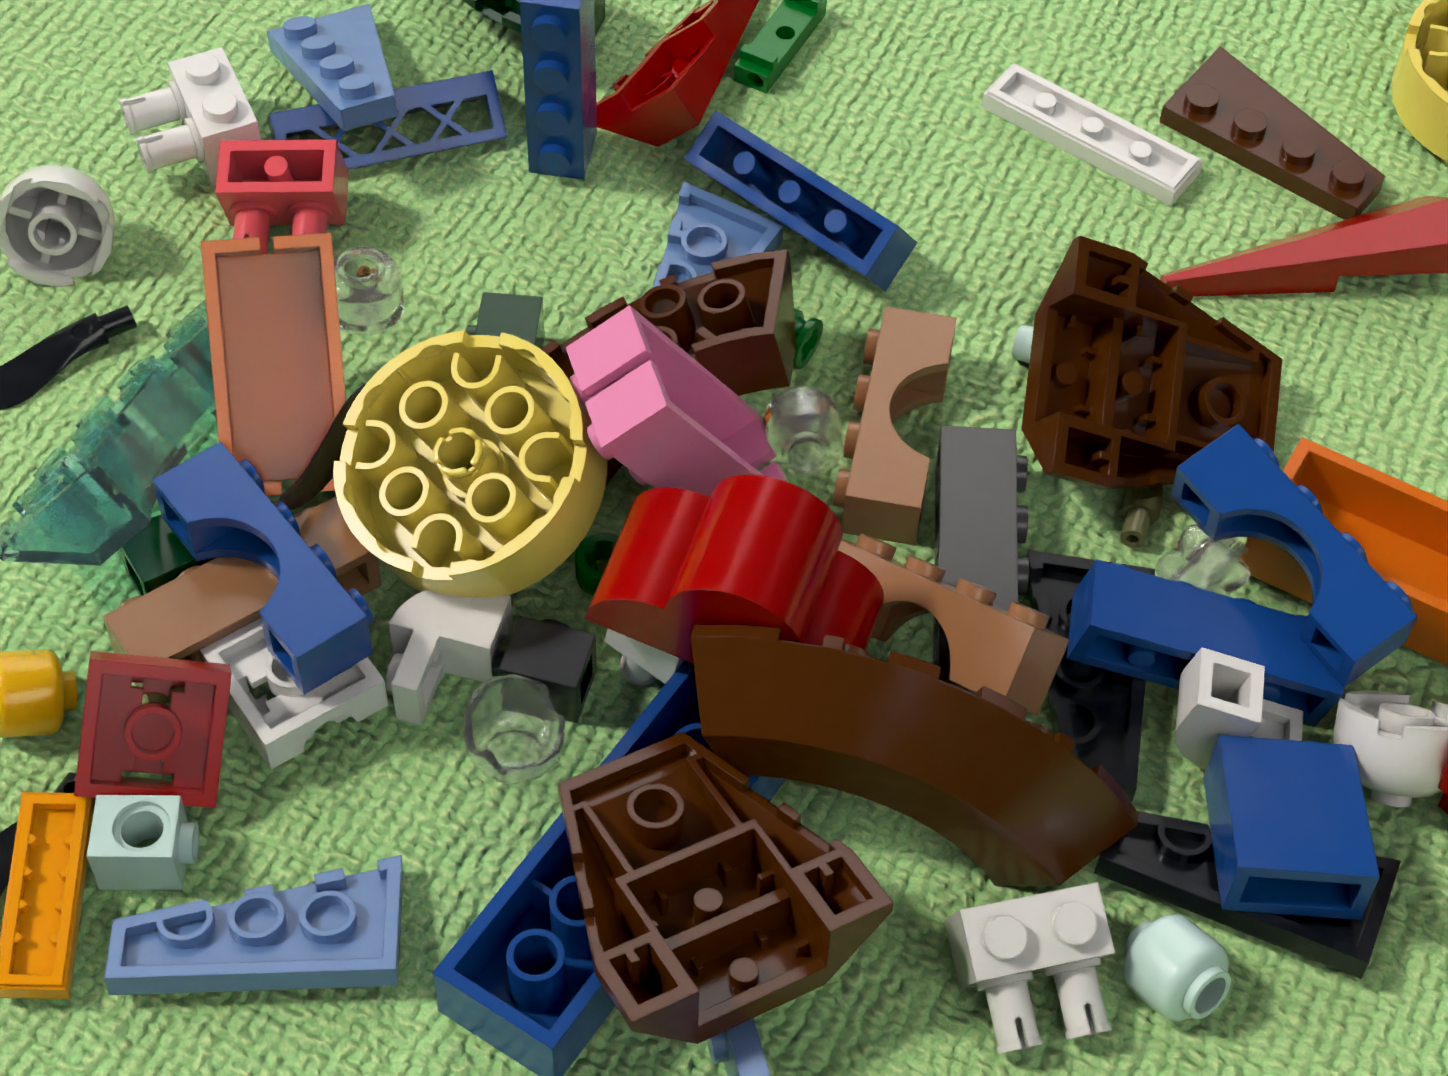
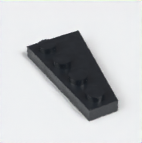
(1085, 701)
(1177, 865)

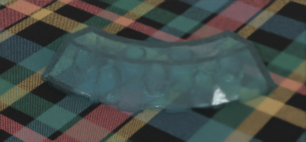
(103, 488)

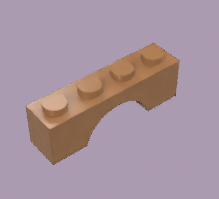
(888, 477)
(986, 643)

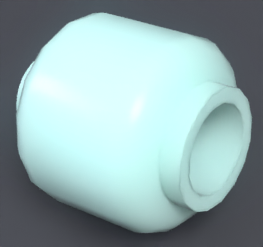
(1176, 968)

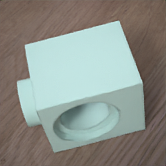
(127, 820)

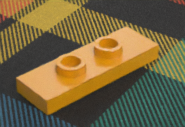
(45, 895)

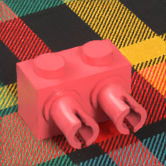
(281, 185)

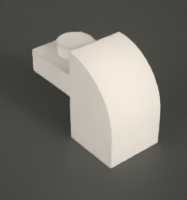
(442, 635)
(1226, 698)

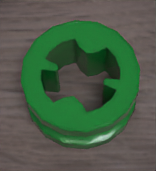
(807, 338)
(587, 553)

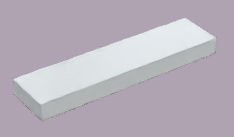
(1092, 134)

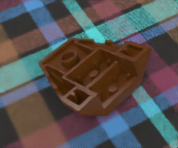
(1136, 374)
(707, 892)

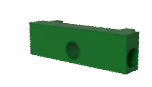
(778, 43)

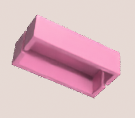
(664, 409)

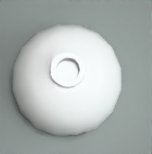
(55, 225)
(1396, 744)

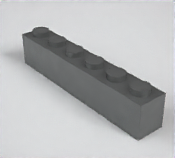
(979, 519)

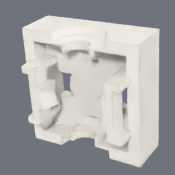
(291, 718)

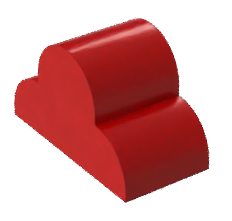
(740, 558)

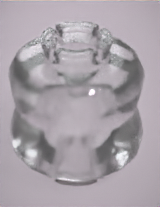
(1206, 562)

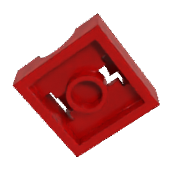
(136, 736)

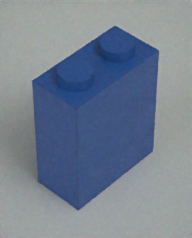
(1289, 827)

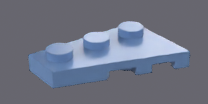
(712, 231)

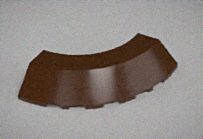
(727, 320)
(910, 743)

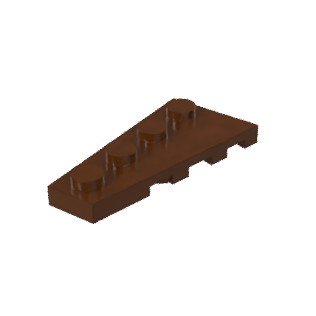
(1265, 132)

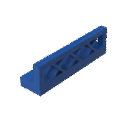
(409, 100)

